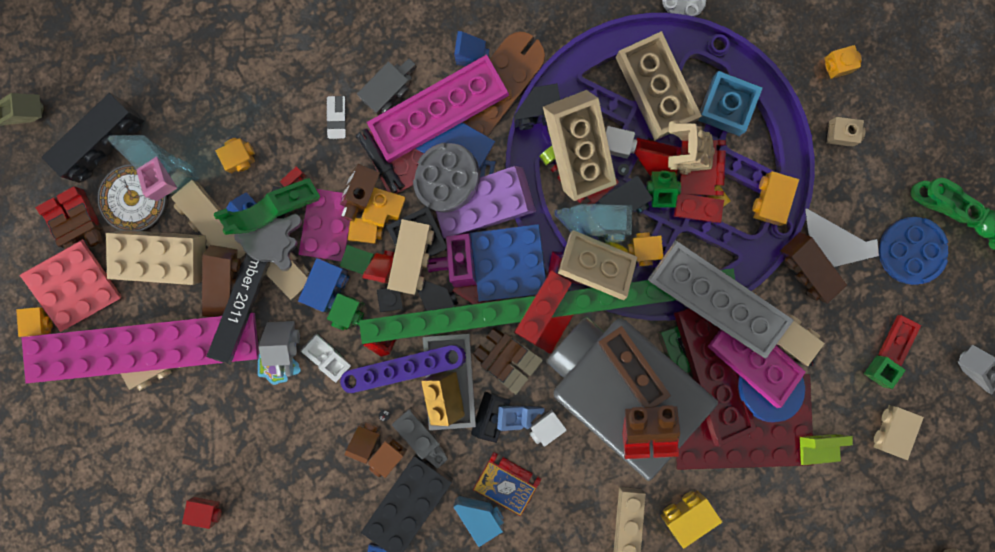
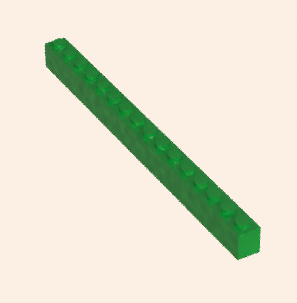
(505, 312)

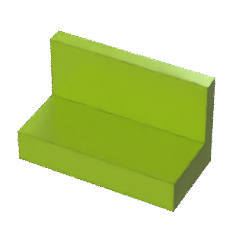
(823, 448)

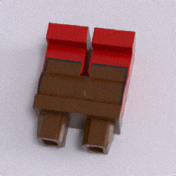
(71, 218)
(653, 425)

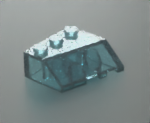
(140, 150)
(598, 221)

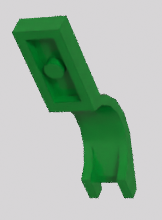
(269, 208)

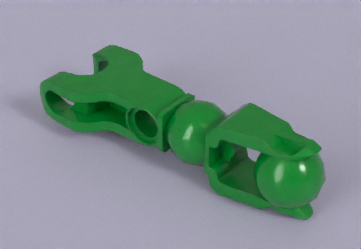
(955, 203)

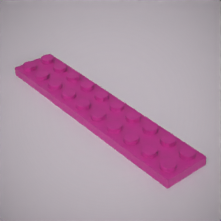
(128, 349)

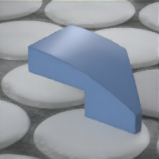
(517, 417)

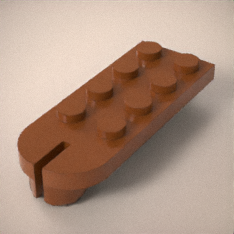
(516, 74)

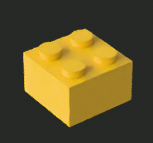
(690, 518)

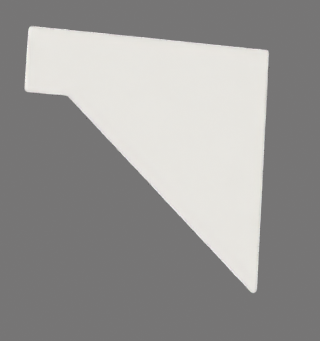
(838, 243)

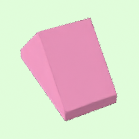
(155, 180)

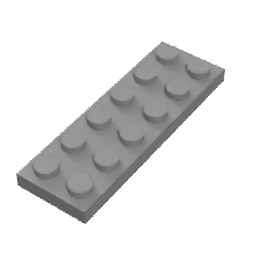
(720, 299)

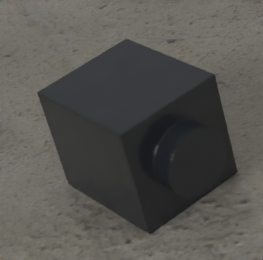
(390, 300)

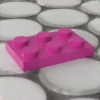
(324, 229)

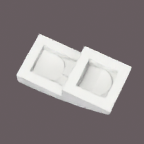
(325, 357)

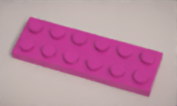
(437, 108)

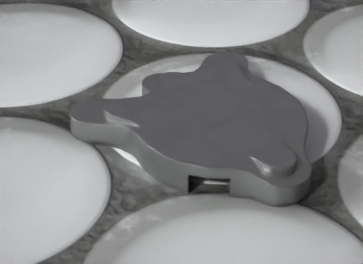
(272, 241)

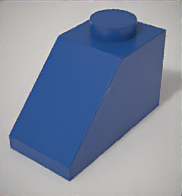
(469, 49)

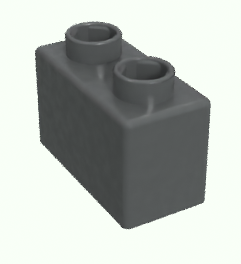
(599, 394)

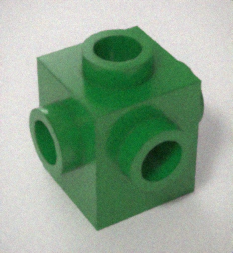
(664, 189)

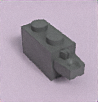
(387, 86)
(420, 438)

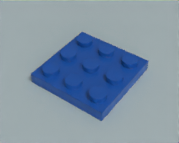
(508, 262)

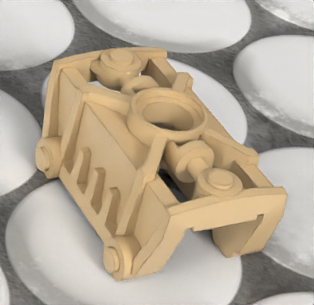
(699, 146)

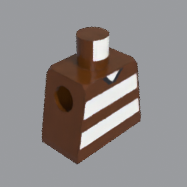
(360, 183)

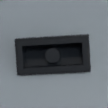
(488, 417)

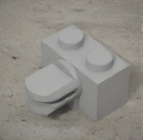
(279, 346)

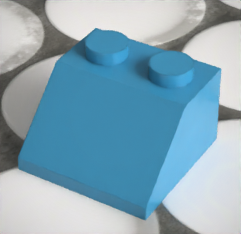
(479, 518)

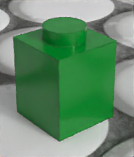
(356, 259)
(884, 372)

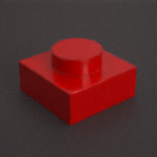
(293, 177)

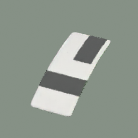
(336, 117)

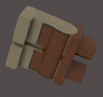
(501, 356)

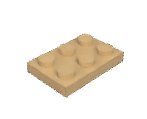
(598, 265)

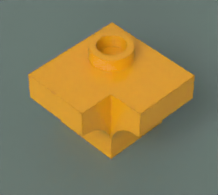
(383, 207)

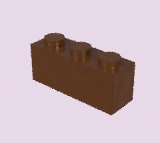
(812, 268)
(218, 278)
(634, 368)

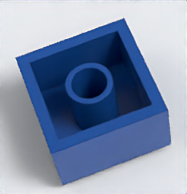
(323, 285)

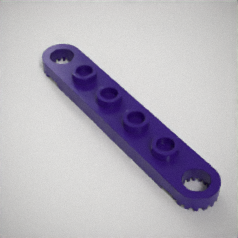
(402, 369)

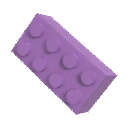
(496, 200)

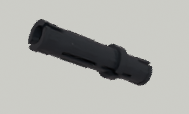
(386, 169)

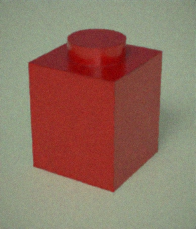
(201, 512)

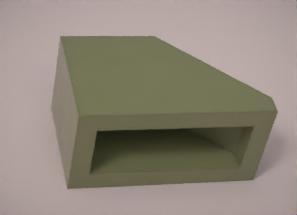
(20, 108)

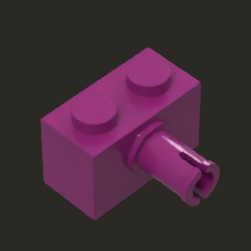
(458, 261)

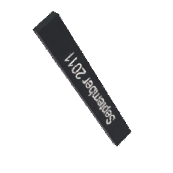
(239, 308)

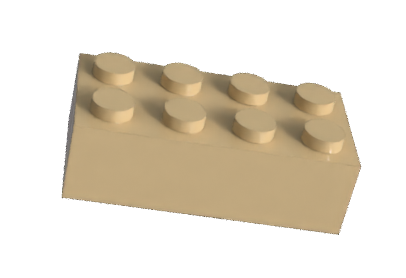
(657, 84)
(580, 144)
(155, 256)

